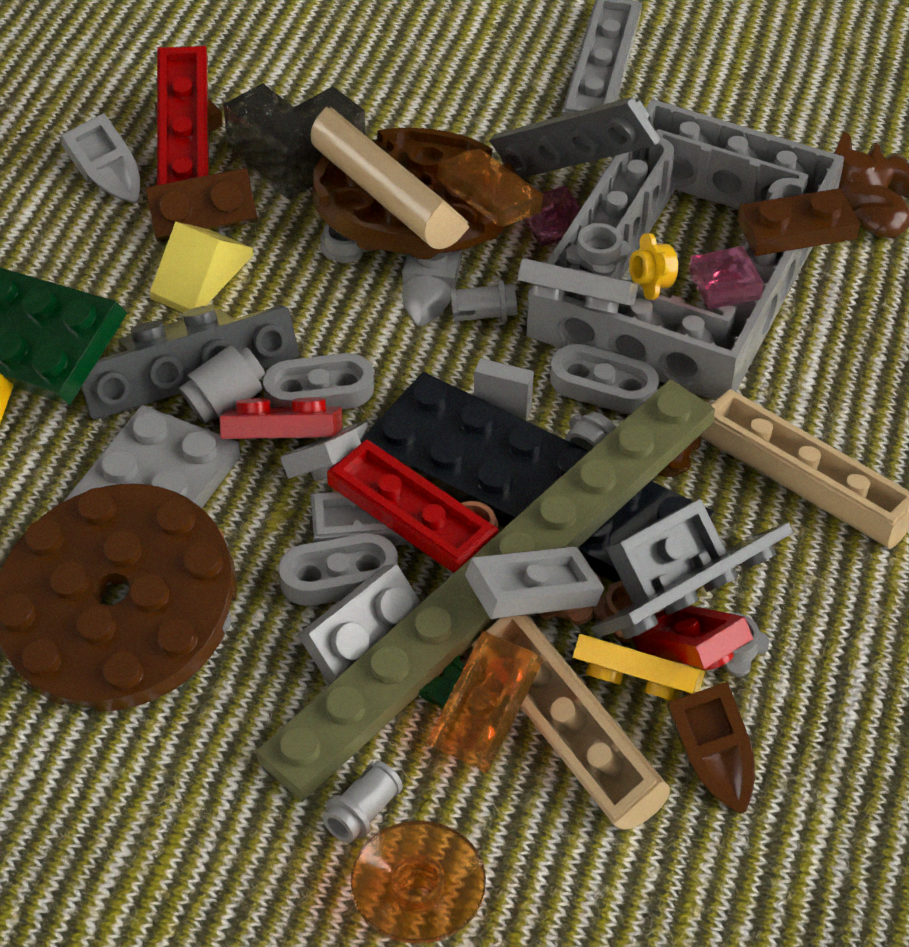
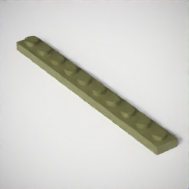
(452, 616)

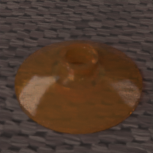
(414, 857)

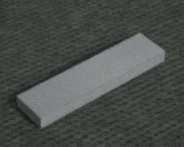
(603, 55)

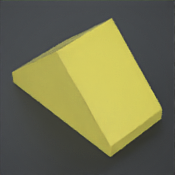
(196, 267)

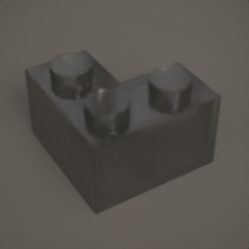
(277, 137)

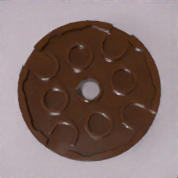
(373, 227)
(124, 651)

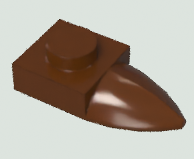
(716, 744)

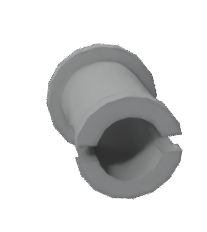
(484, 302)
(352, 812)

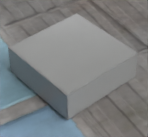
(504, 387)

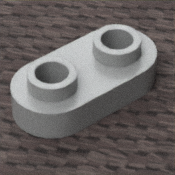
(602, 377)
(339, 378)
(333, 566)

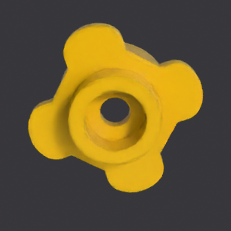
(653, 266)

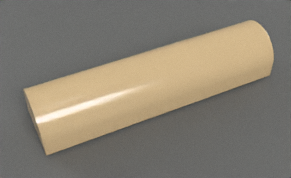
(387, 180)
(810, 468)
(585, 732)

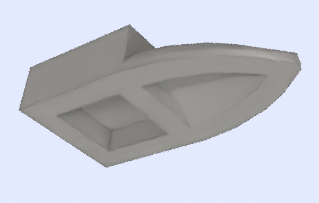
(103, 158)
(429, 284)
(324, 452)

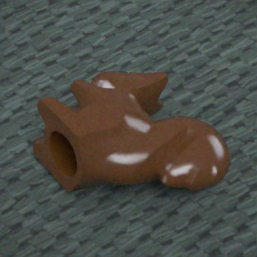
(875, 188)

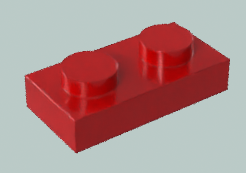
(304, 419)
(695, 637)

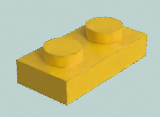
(611, 661)

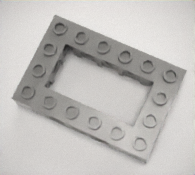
(716, 163)

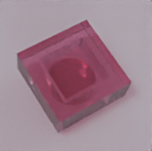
(557, 214)
(726, 277)

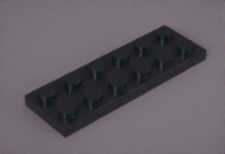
(500, 461)

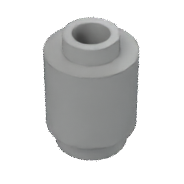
(221, 382)

